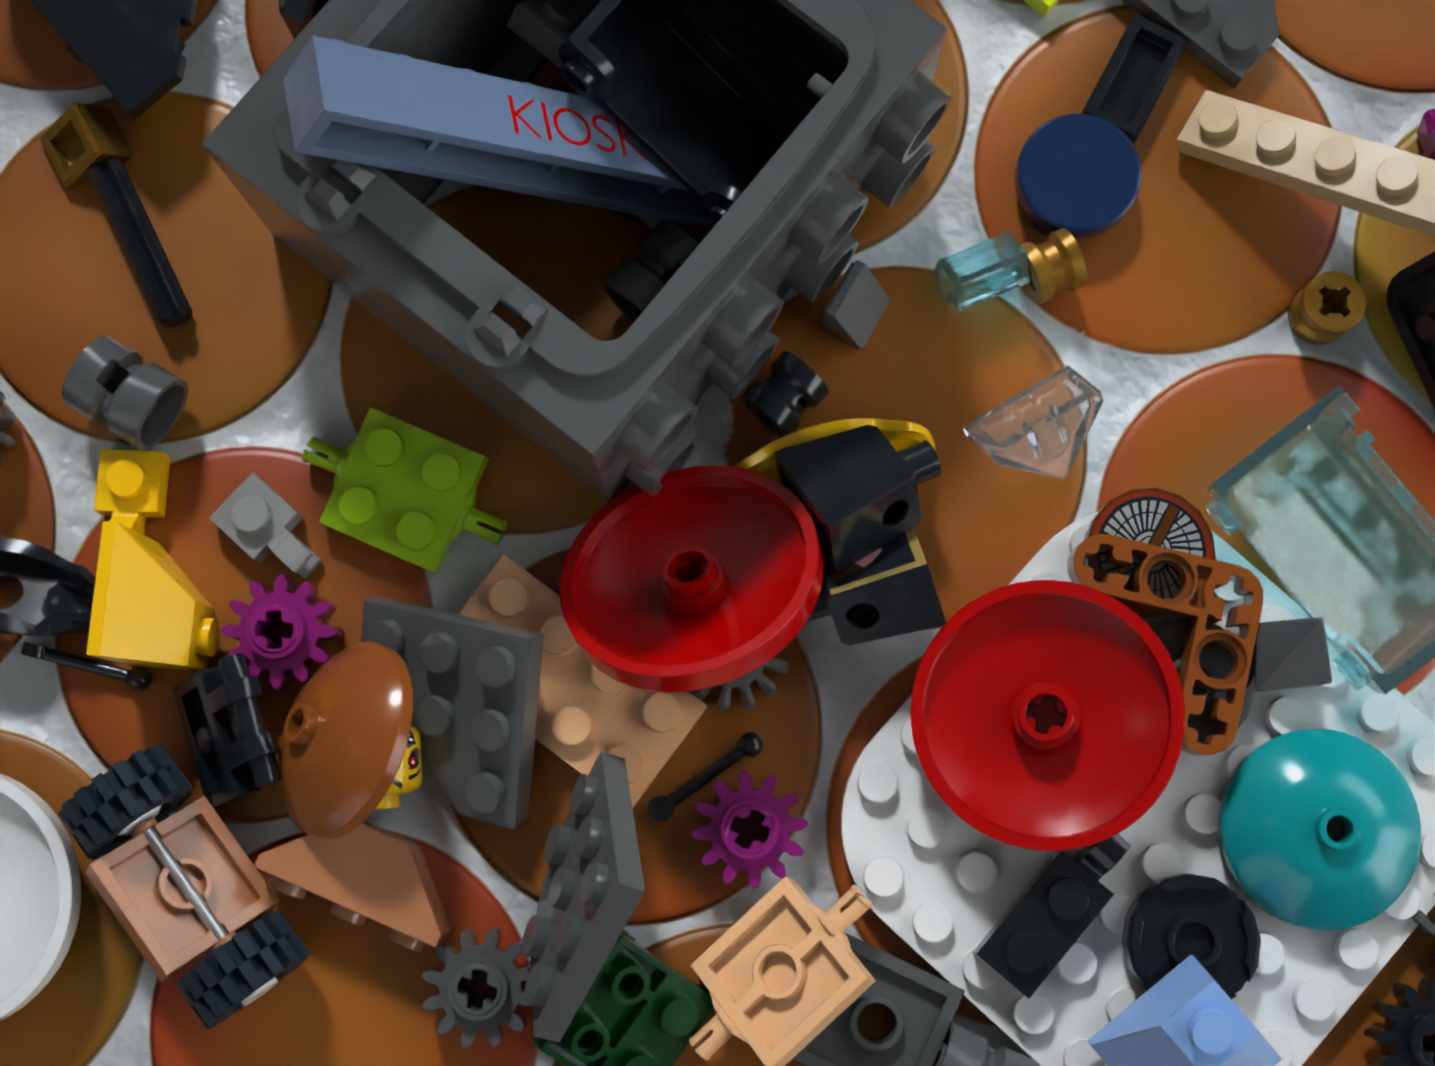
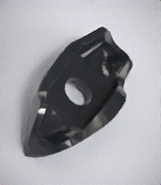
(54, 595)

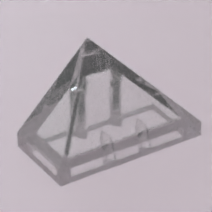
(1040, 426)

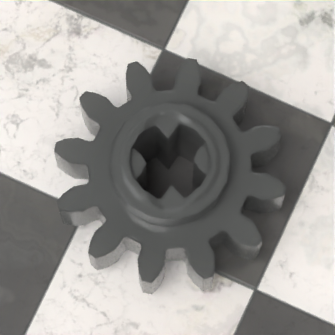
(459, 1000)

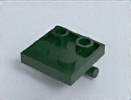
(633, 1013)

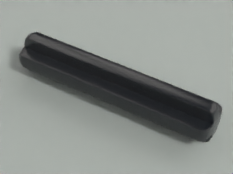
(140, 243)

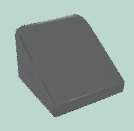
(855, 306)

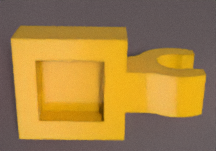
(132, 486)

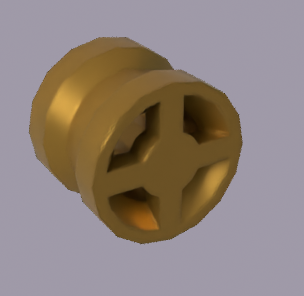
(1054, 266)
(1315, 320)

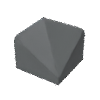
(1290, 655)

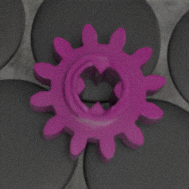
(265, 613)
(758, 853)

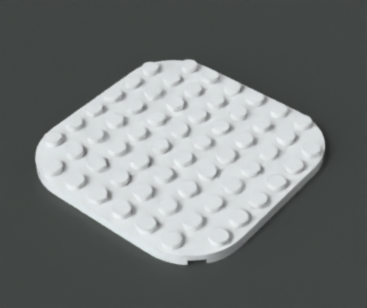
(951, 884)

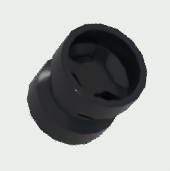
(784, 395)

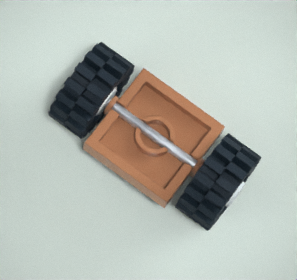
(181, 885)

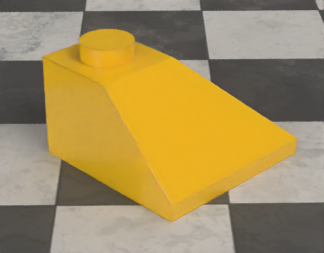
(147, 606)

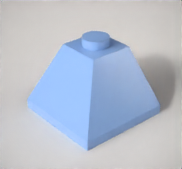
(1183, 1023)

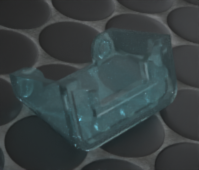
(1339, 539)

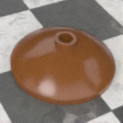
(345, 739)

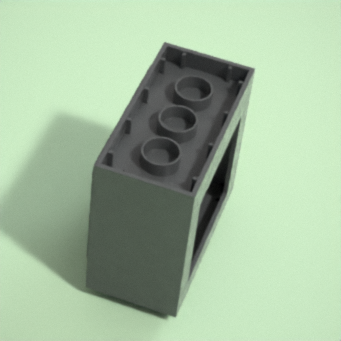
(590, 403)

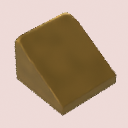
(82, 139)

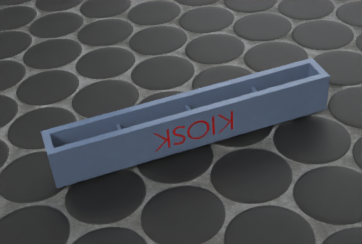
(474, 131)

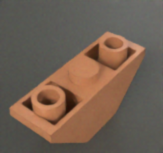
(364, 877)

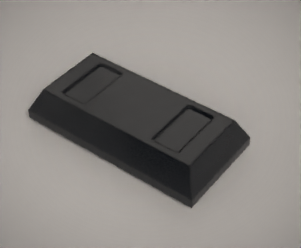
(1135, 75)

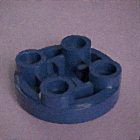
(1077, 175)

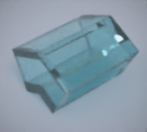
(978, 261)

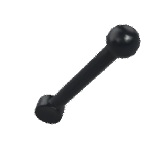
(137, 678)
(662, 806)

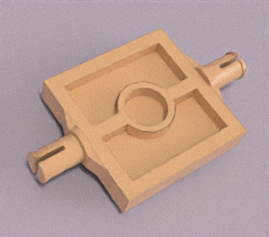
(782, 973)

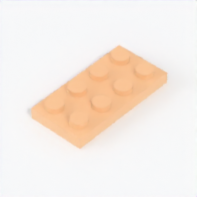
(577, 703)

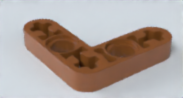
(1197, 604)

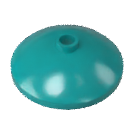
(1278, 836)

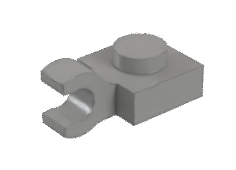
(263, 524)

